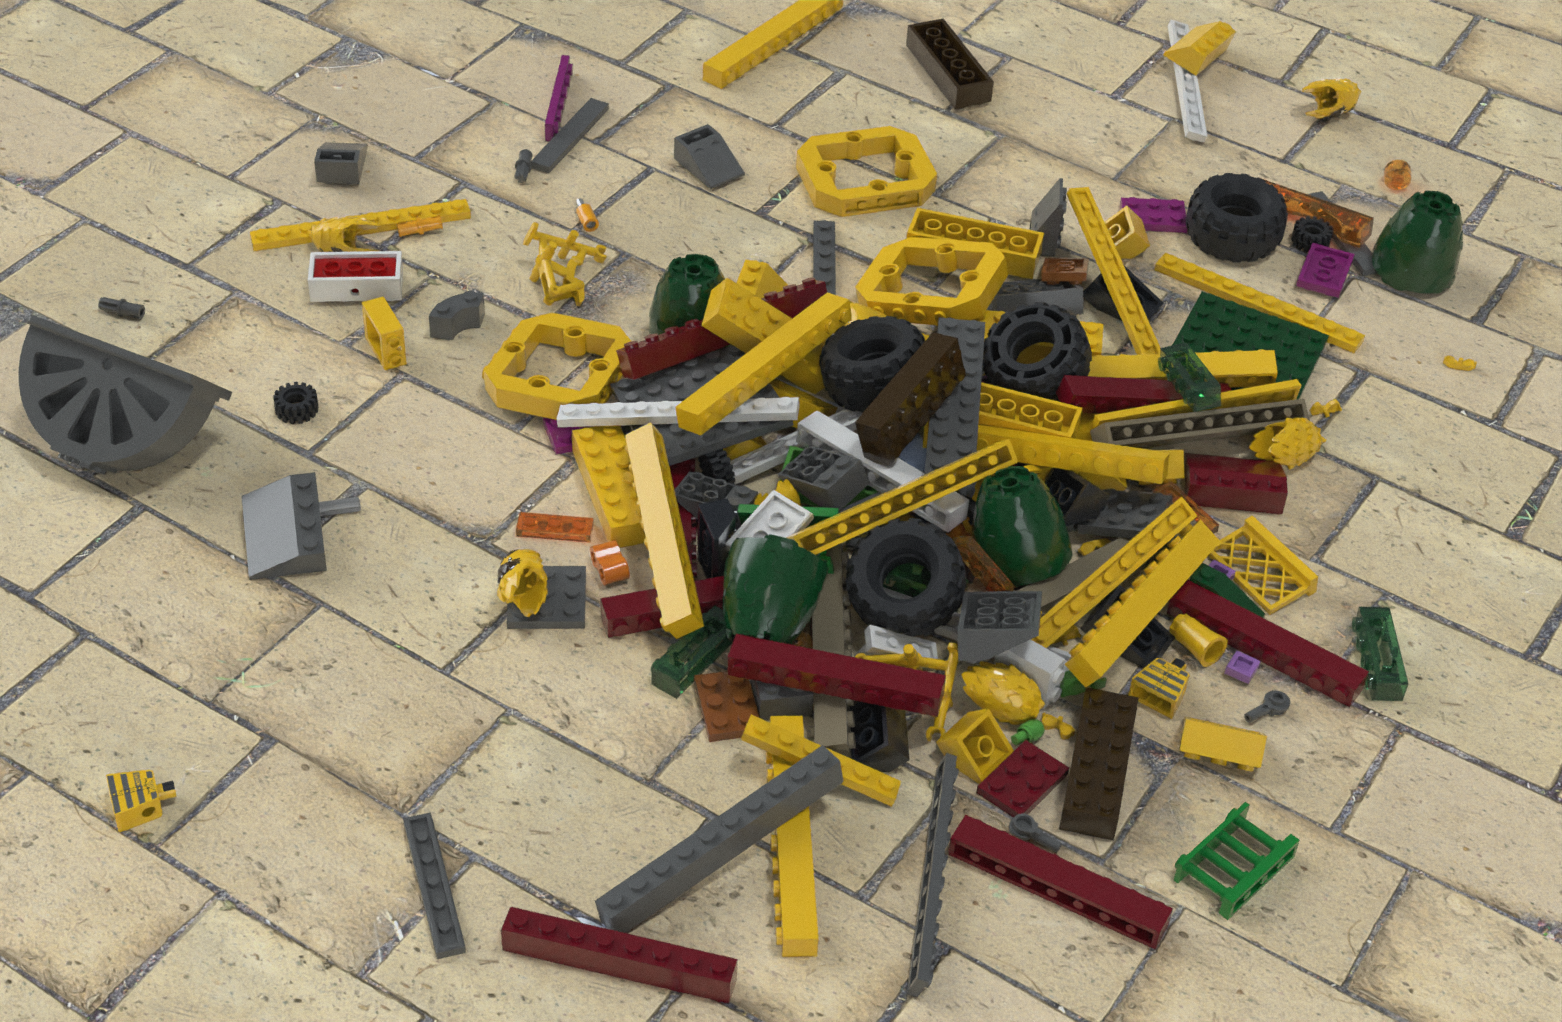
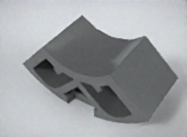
(457, 314)

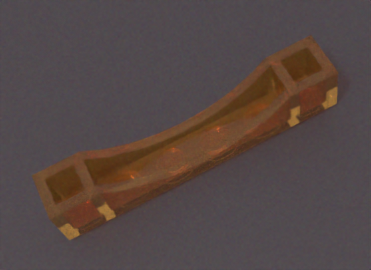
(1347, 224)

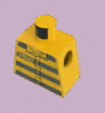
(1161, 685)
(137, 797)

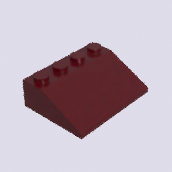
(1235, 483)

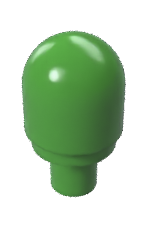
(1030, 731)

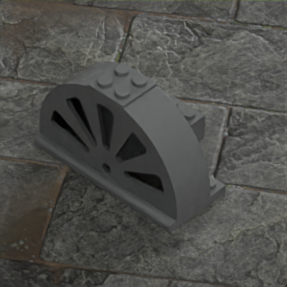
(106, 402)

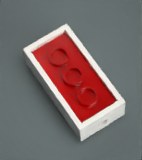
(355, 276)

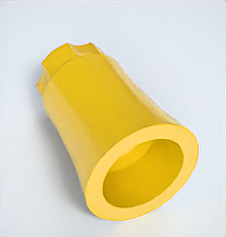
(1198, 639)

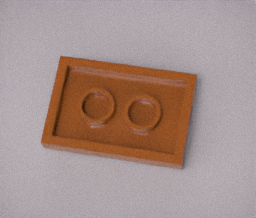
(1065, 269)
(724, 704)

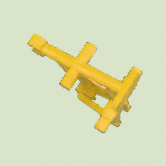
(545, 266)
(914, 660)

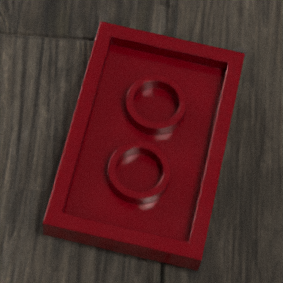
(1022, 780)

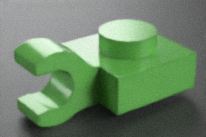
(1072, 686)

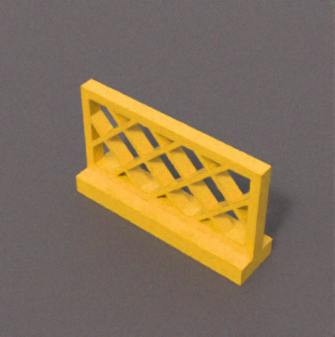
(1279, 557)

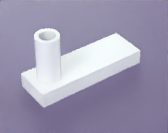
(884, 641)

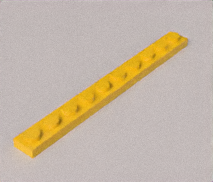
(298, 234)
(1113, 271)
(1247, 296)
(1242, 397)
(1113, 572)

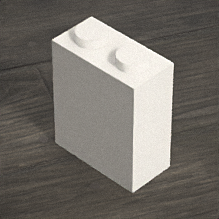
(1040, 665)

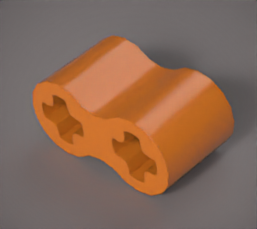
(609, 562)

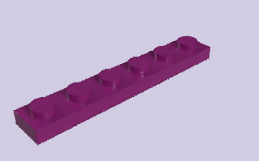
(558, 97)

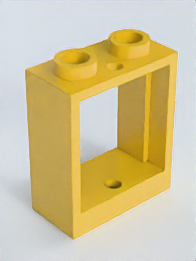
(384, 333)

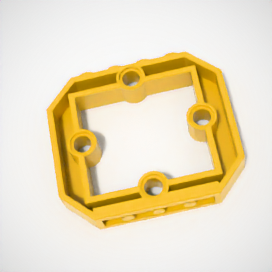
(911, 163)
(978, 285)
(536, 393)

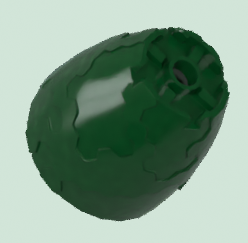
(1421, 244)
(683, 292)
(1021, 526)
(771, 588)

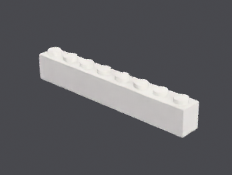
(830, 435)

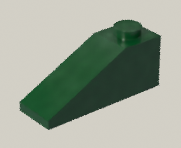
(1223, 586)

